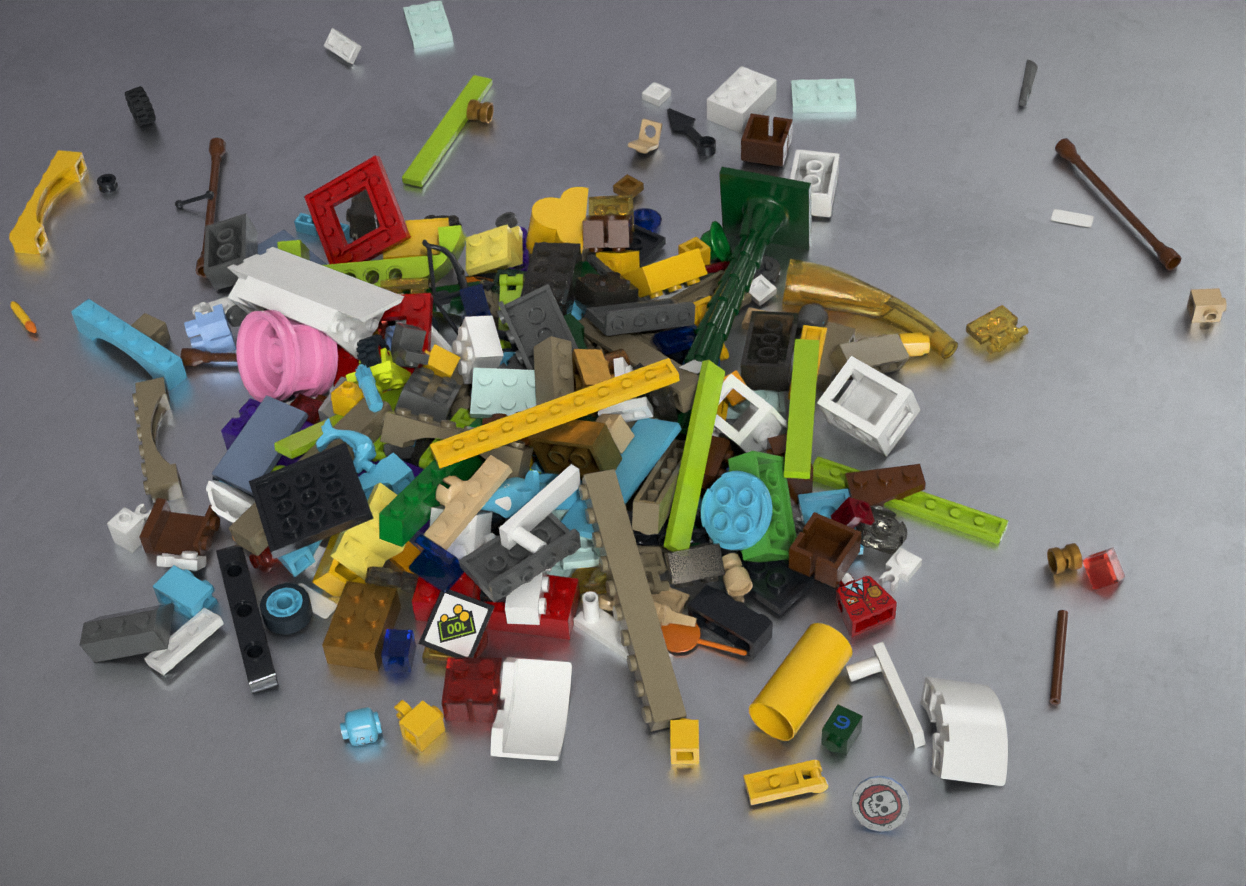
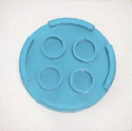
(736, 510)

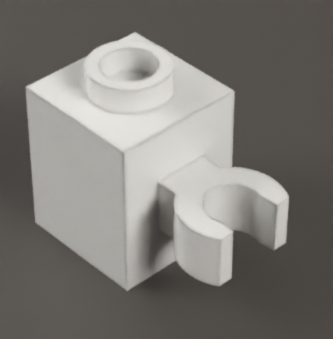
(127, 527)

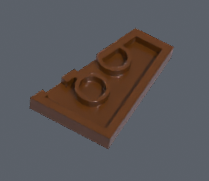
(885, 484)

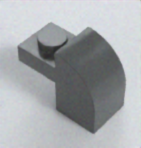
(408, 346)

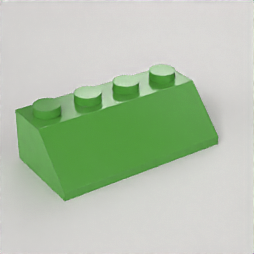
(781, 531)

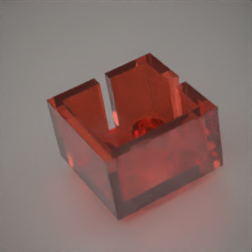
(475, 682)

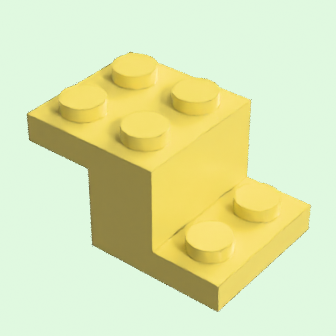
(494, 250)
(360, 545)

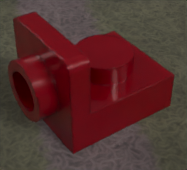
(853, 512)

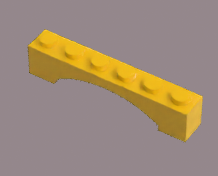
(63, 171)

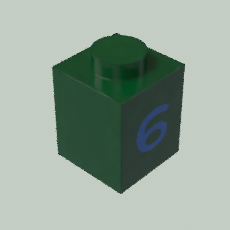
(841, 730)

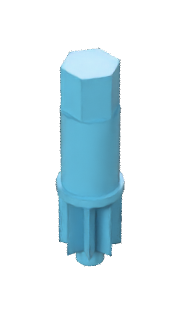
(367, 385)

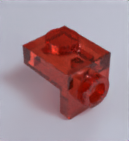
(307, 405)

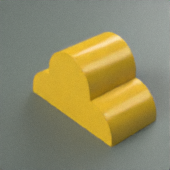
(558, 218)

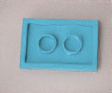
(823, 503)

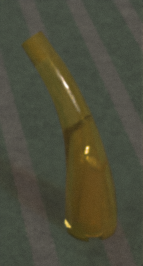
(847, 294)

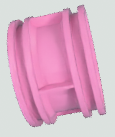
(284, 357)

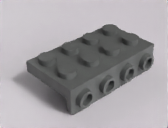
(641, 316)
(532, 321)
(504, 570)

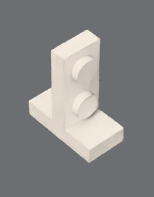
(631, 409)

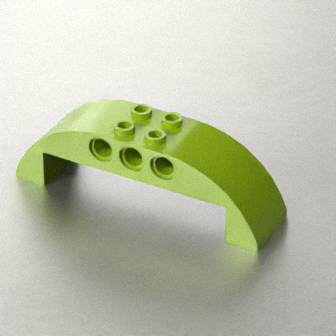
(411, 267)

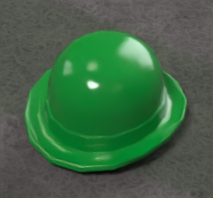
(718, 242)

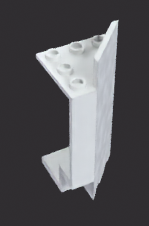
(312, 296)

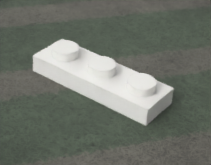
(185, 641)

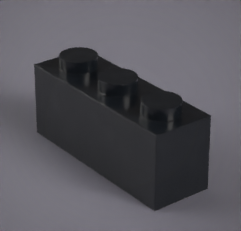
(731, 620)

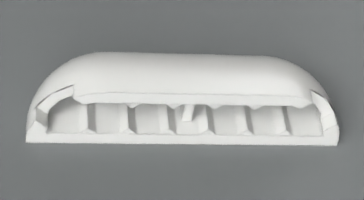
(228, 500)

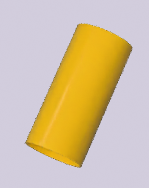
(800, 681)

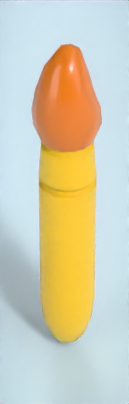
(23, 317)

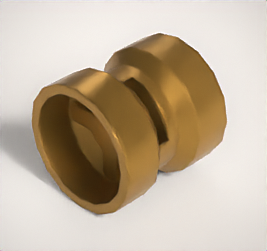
(480, 111)
(1064, 558)

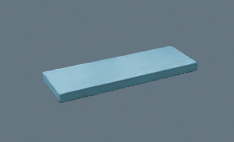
(638, 459)

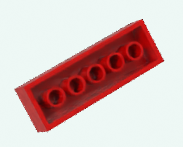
(557, 622)

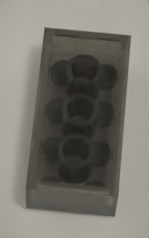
(557, 266)
(769, 350)

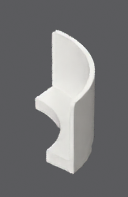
(534, 709)
(970, 731)

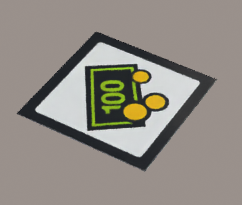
(456, 624)

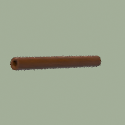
(1058, 658)

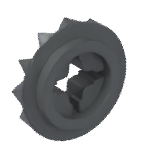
(772, 269)

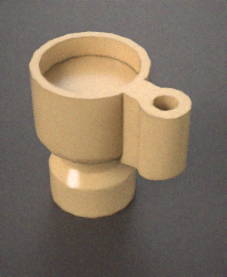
(736, 577)

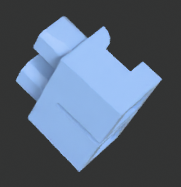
(214, 331)

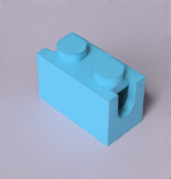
(185, 592)

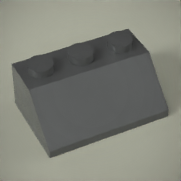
(127, 633)

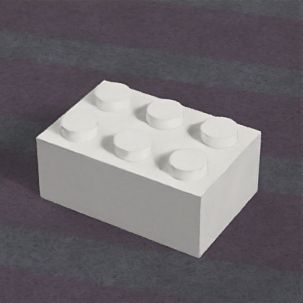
(739, 97)
(822, 172)

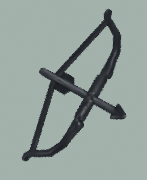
(444, 297)

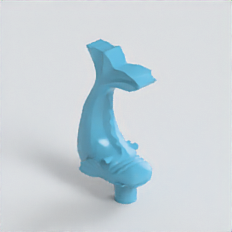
(362, 445)

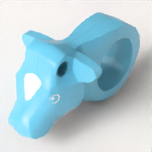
(517, 492)

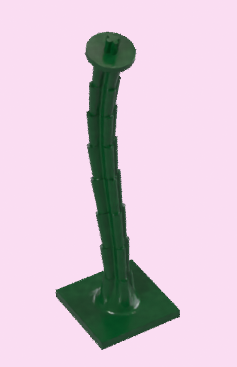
(760, 212)

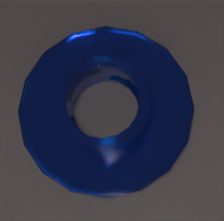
(652, 221)

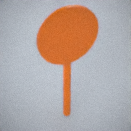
(684, 638)

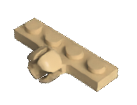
(465, 500)

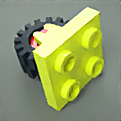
(376, 355)

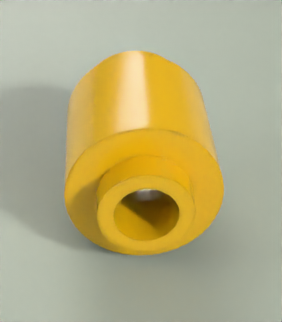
(915, 343)

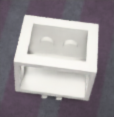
(867, 408)
(755, 423)

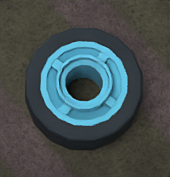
(286, 608)

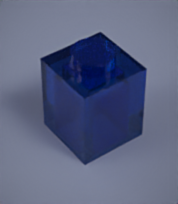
(475, 301)
(398, 650)

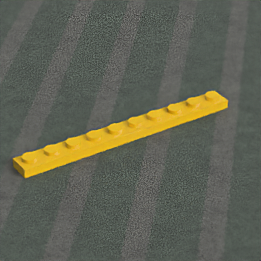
(554, 413)

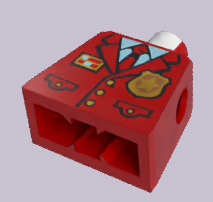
(863, 604)

